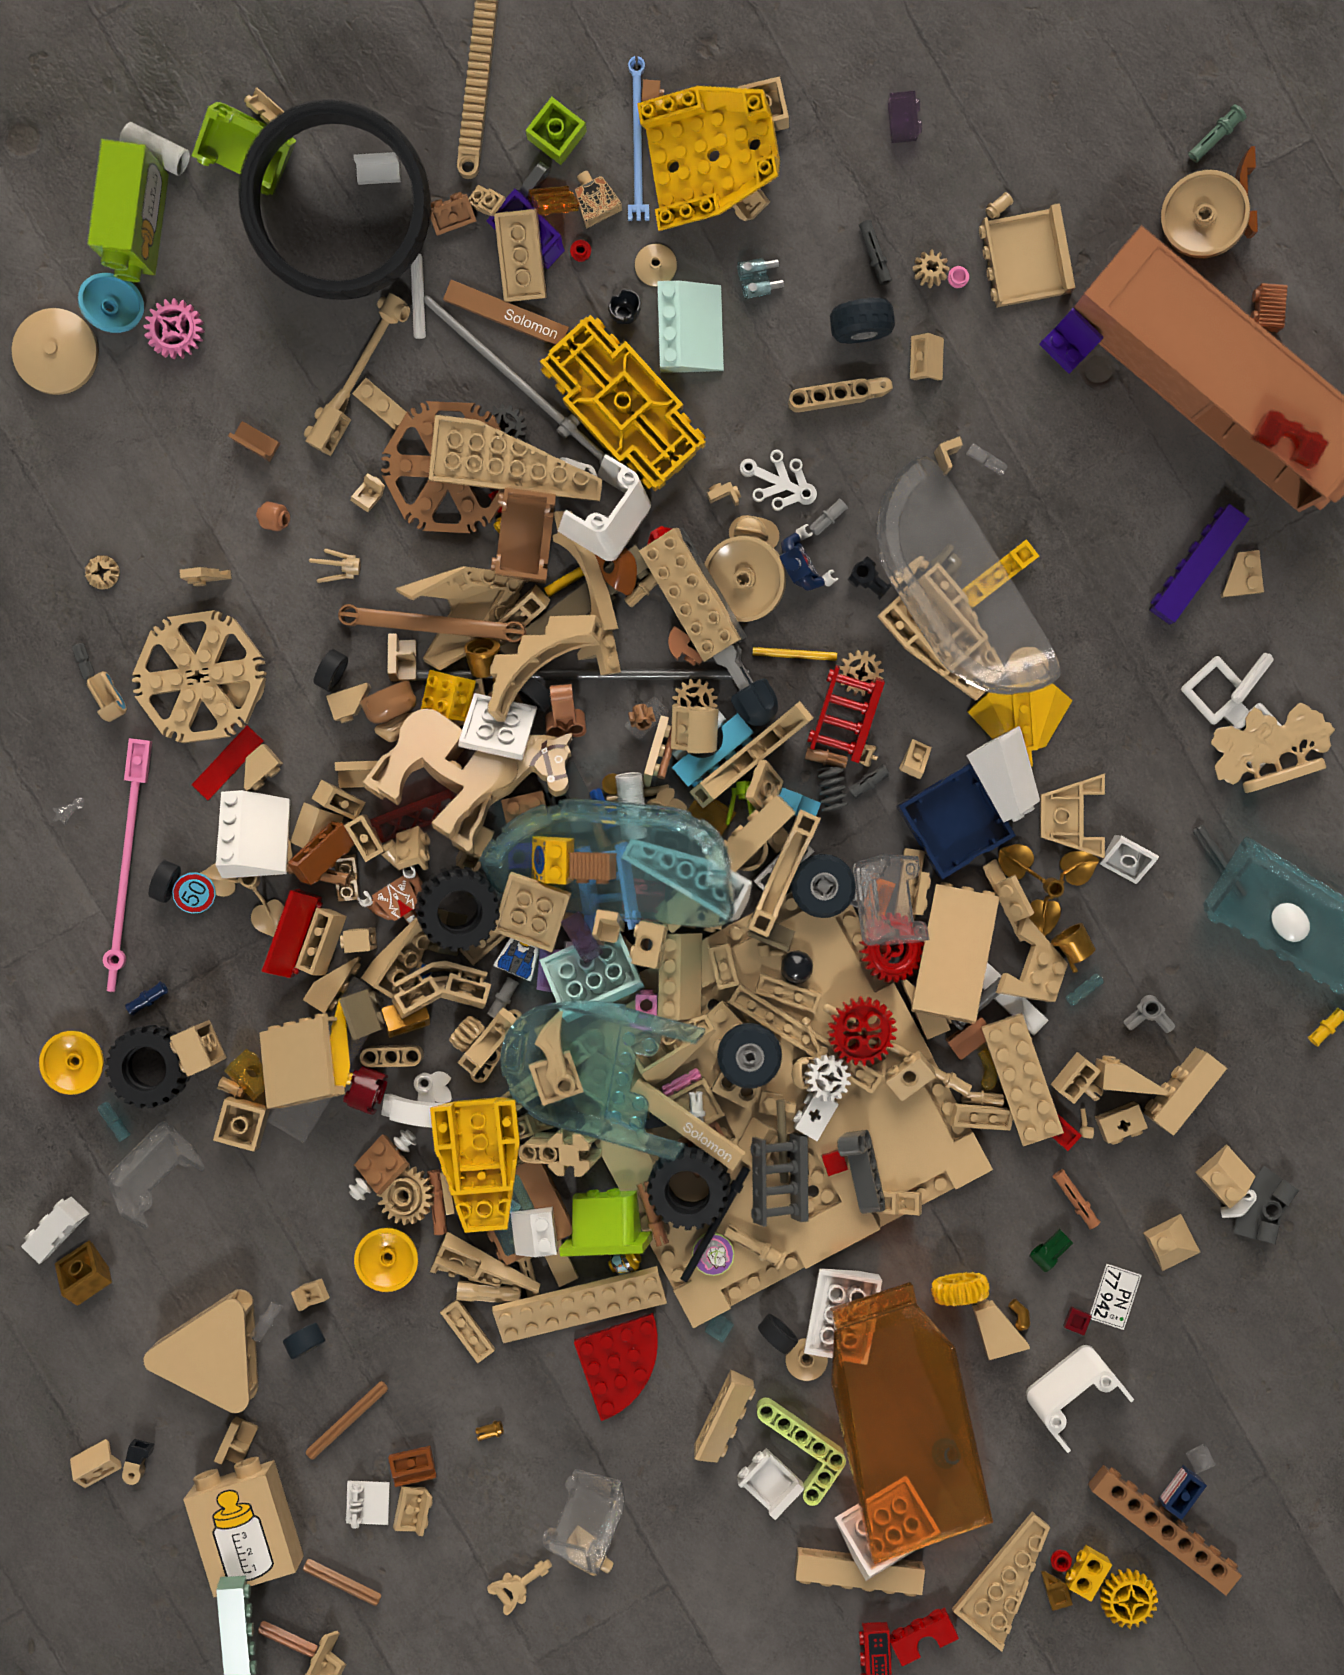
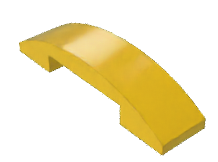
(1019, 558)

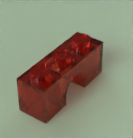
(1307, 445)

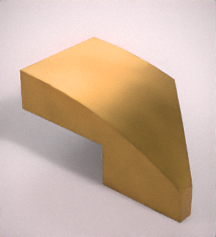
(1056, 1591)

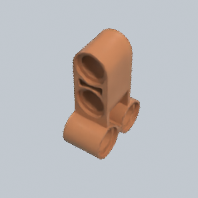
(564, 715)

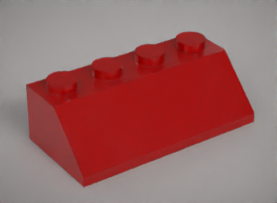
(291, 933)

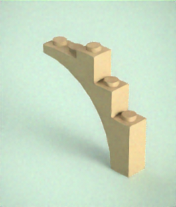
(535, 651)
(751, 754)

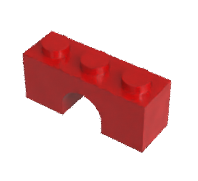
(935, 1625)

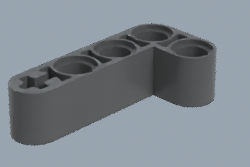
(864, 1170)

